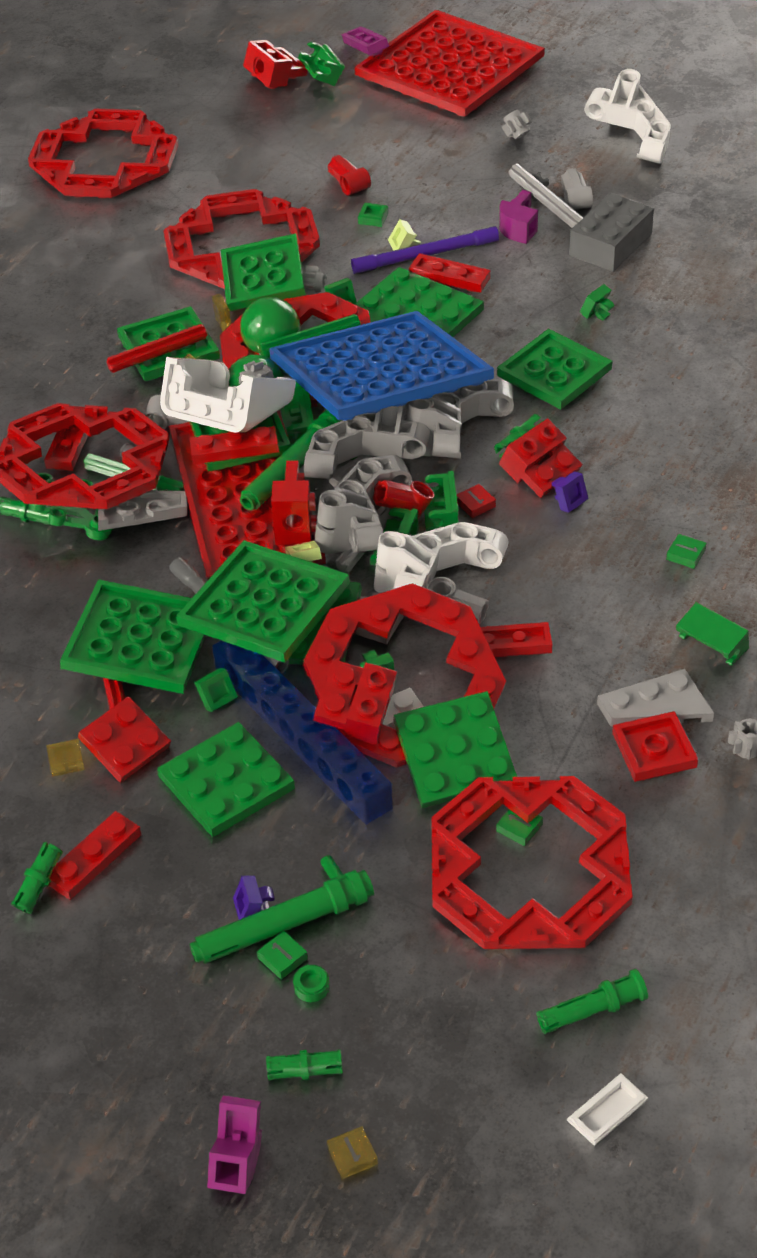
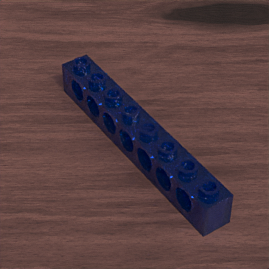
(317, 744)

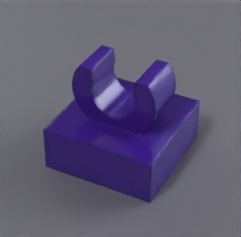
(570, 491)
(250, 898)

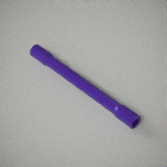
(372, 261)

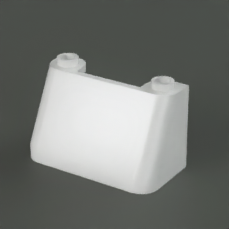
(200, 394)

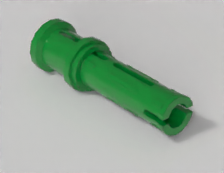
(607, 997)

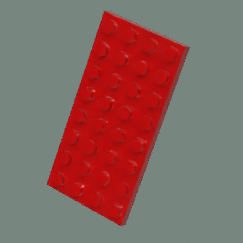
(215, 504)

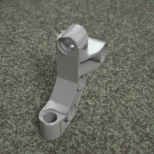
(447, 412)
(366, 434)
(347, 512)

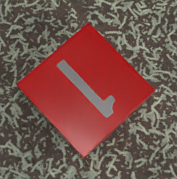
(476, 501)

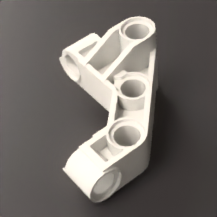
(632, 108)
(417, 558)

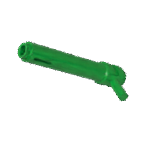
(261, 488)
(331, 897)

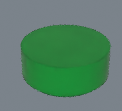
(311, 983)

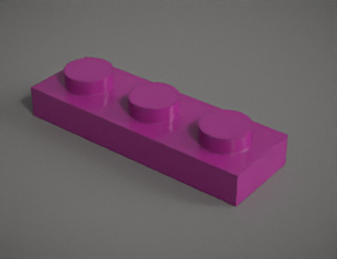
(365, 41)

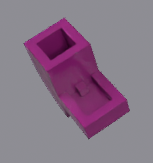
(518, 219)
(237, 1145)

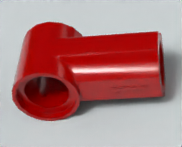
(350, 178)
(403, 496)

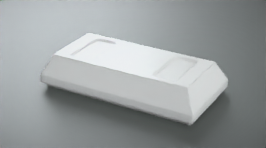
(607, 1109)

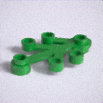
(85, 519)

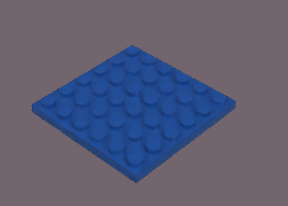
(380, 365)

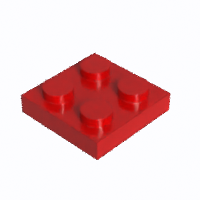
(124, 739)
(654, 746)

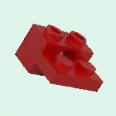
(272, 64)
(539, 458)
(293, 507)
(370, 703)

